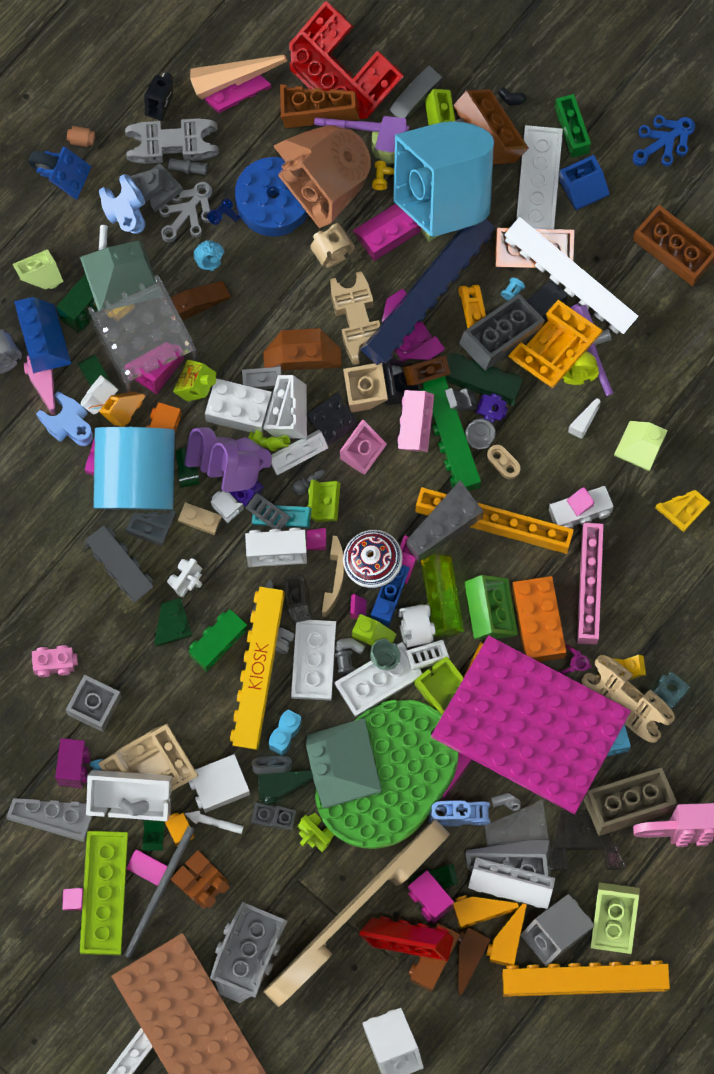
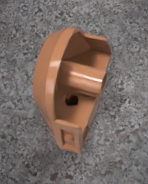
(324, 170)

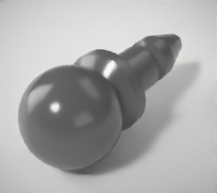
(300, 486)

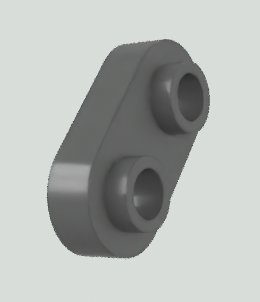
(271, 764)

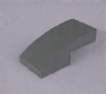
(462, 400)

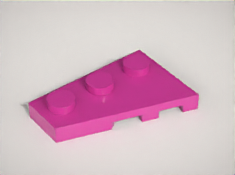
(234, 94)

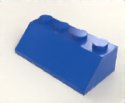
(42, 334)

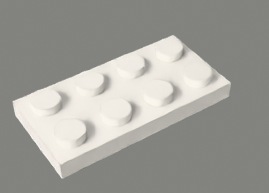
(313, 660)
(371, 685)

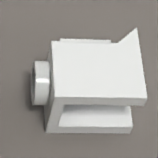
(226, 505)

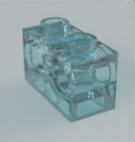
(671, 698)

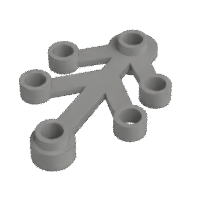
(187, 209)

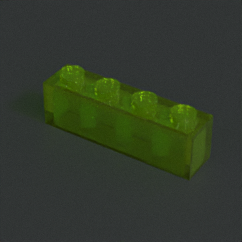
(442, 595)

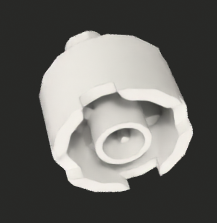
(416, 626)

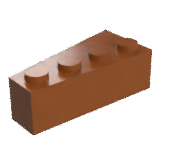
(302, 105)

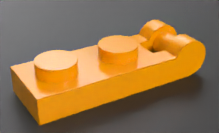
(473, 307)

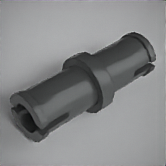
(188, 166)

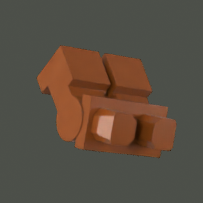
(206, 887)

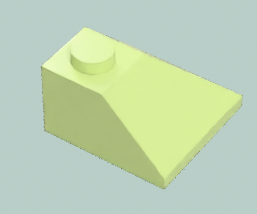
(39, 270)
(641, 444)

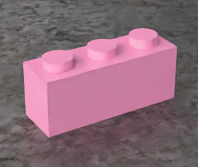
(416, 421)

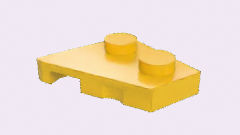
(684, 509)

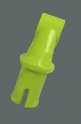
(272, 443)

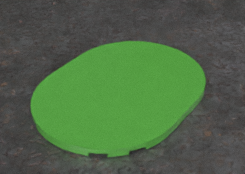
(411, 773)

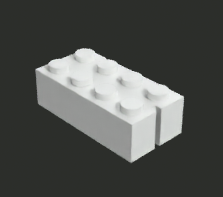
(108, 789)

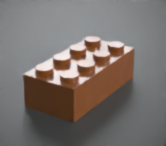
(485, 111)
(675, 245)

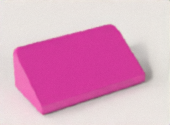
(146, 867)

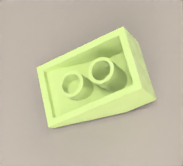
(615, 918)

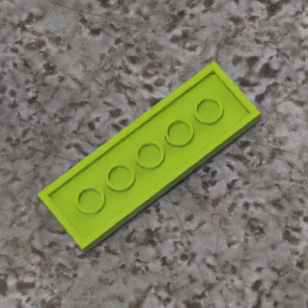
(104, 893)

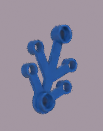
(665, 139)

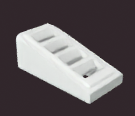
(584, 420)
(439, 645)

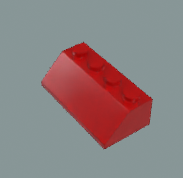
(408, 938)

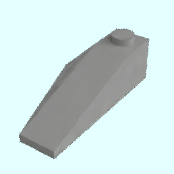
(525, 855)

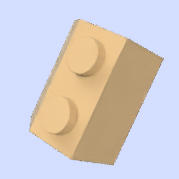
(365, 387)

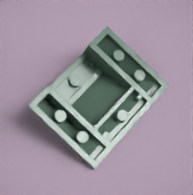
(116, 271)
(343, 763)

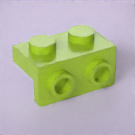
(324, 500)

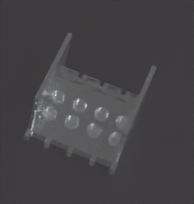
(142, 331)

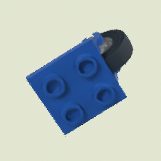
(62, 169)

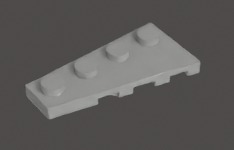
(52, 816)

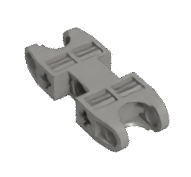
(171, 141)

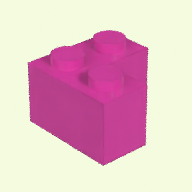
(431, 896)

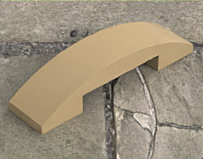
(331, 599)

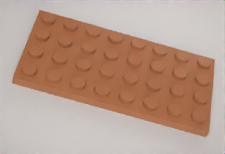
(184, 1013)

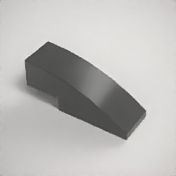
(416, 93)

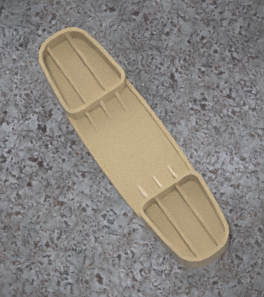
(316, 953)

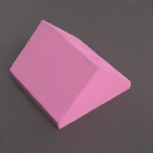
(362, 448)

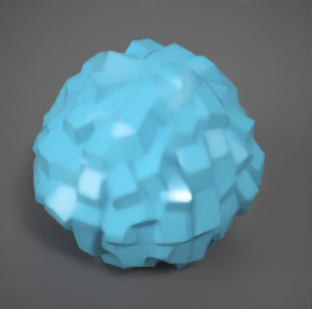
(208, 255)

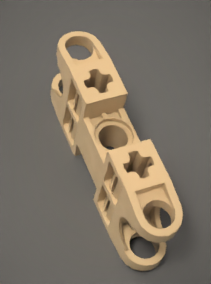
(354, 303)
(624, 693)

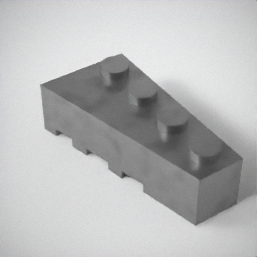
(445, 522)

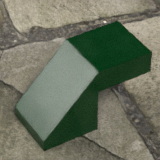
(92, 369)
(153, 835)
(445, 876)

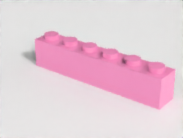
(590, 584)

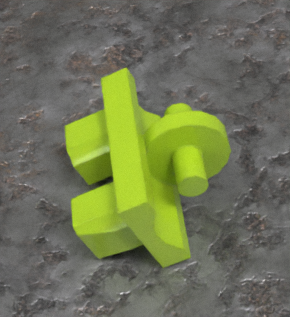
(312, 834)

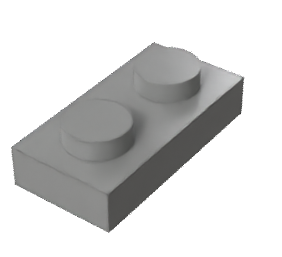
(261, 378)

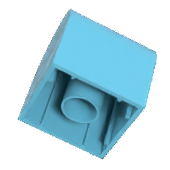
(444, 175)
(134, 468)

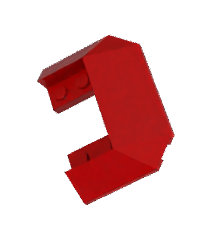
(320, 69)

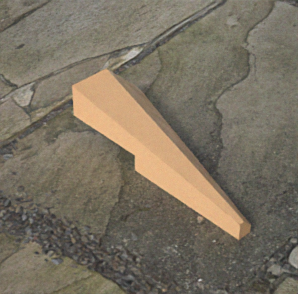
(214, 78)

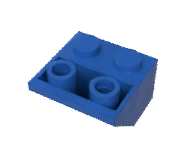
(584, 182)

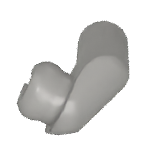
(349, 643)
(508, 800)
(134, 808)

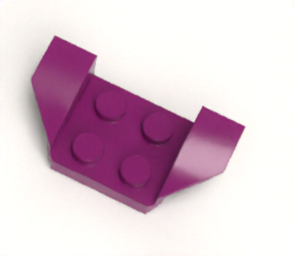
(419, 343)

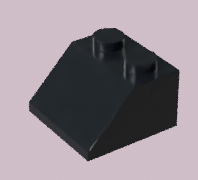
(396, 381)

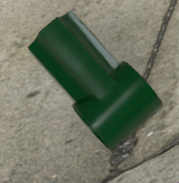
(187, 475)

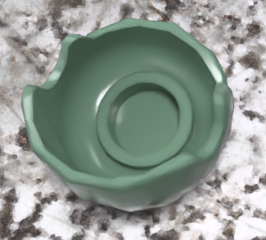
(385, 655)

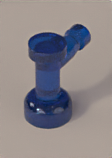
(215, 217)

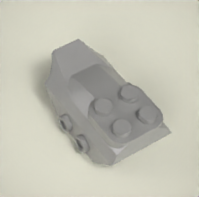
(246, 952)

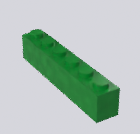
(451, 437)

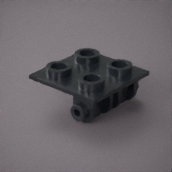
(332, 418)

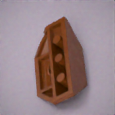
(302, 350)

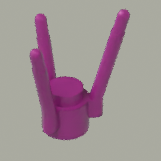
(578, 662)

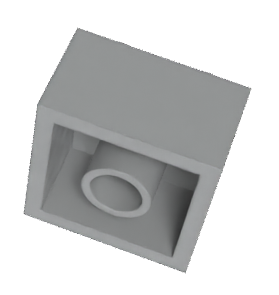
(93, 703)

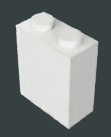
(219, 784)

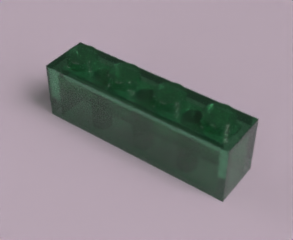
(491, 381)

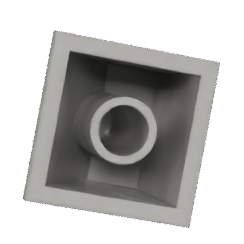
(557, 930)

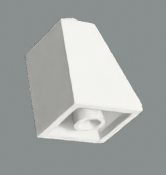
(393, 1043)

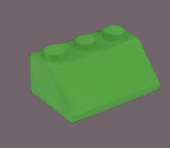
(491, 607)

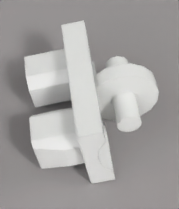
(187, 579)

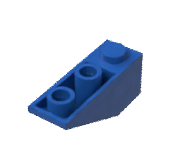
(389, 597)

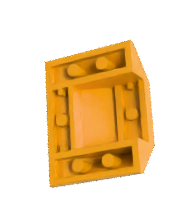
(556, 343)

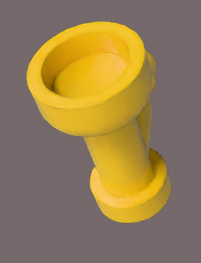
(381, 169)

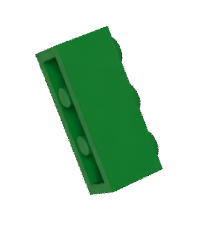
(572, 125)
(217, 639)

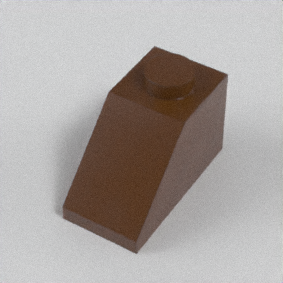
(426, 370)

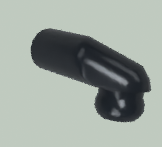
(511, 98)

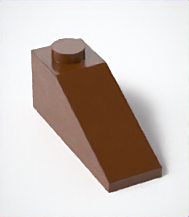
(199, 299)
(469, 955)

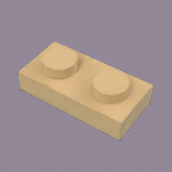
(199, 518)

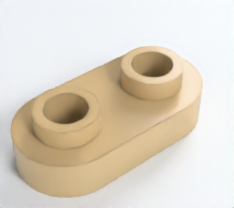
(504, 462)

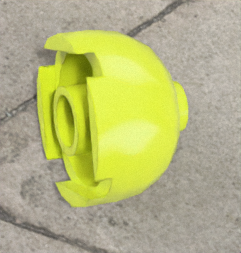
(583, 369)

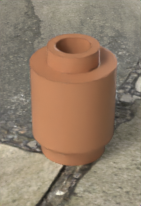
(81, 136)

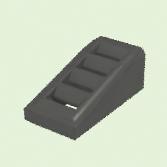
(259, 503)

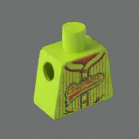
(195, 381)

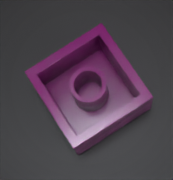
(71, 763)

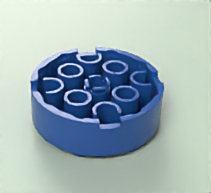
(257, 209)

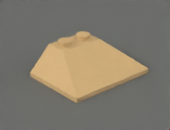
(153, 753)

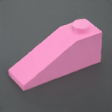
(44, 384)

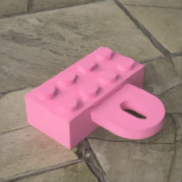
(686, 826)

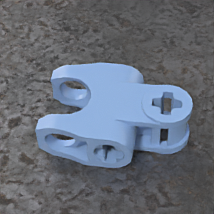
(125, 206)
(68, 421)
(470, 813)

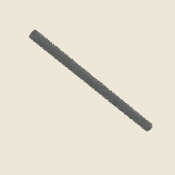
(159, 892)

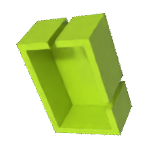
(440, 687)

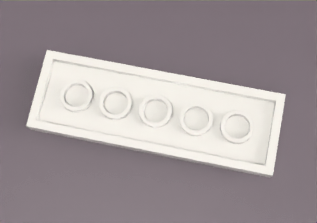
(539, 176)

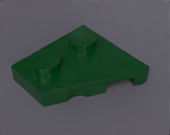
(172, 623)

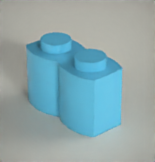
(282, 736)

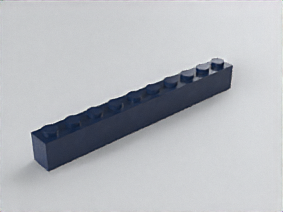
(425, 291)

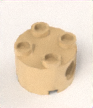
(332, 245)

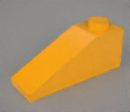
(477, 910)
(505, 944)

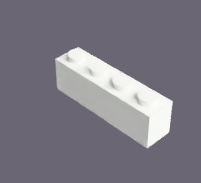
(511, 883)

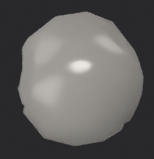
(480, 433)

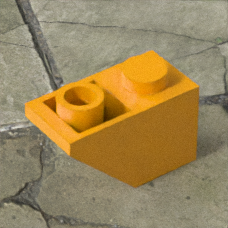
(121, 407)

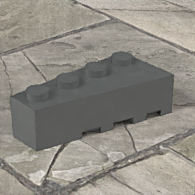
(118, 563)

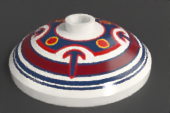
(373, 570)

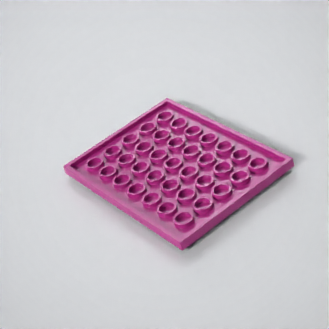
(531, 724)

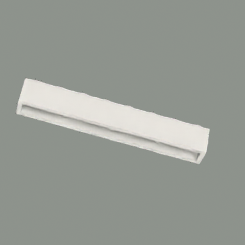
(569, 274)

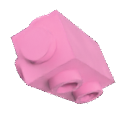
(52, 661)

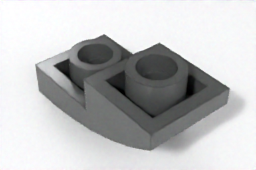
(273, 817)

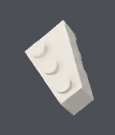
(287, 408)

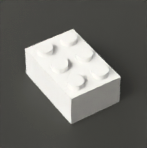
(238, 406)
(276, 547)

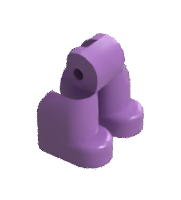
(223, 456)

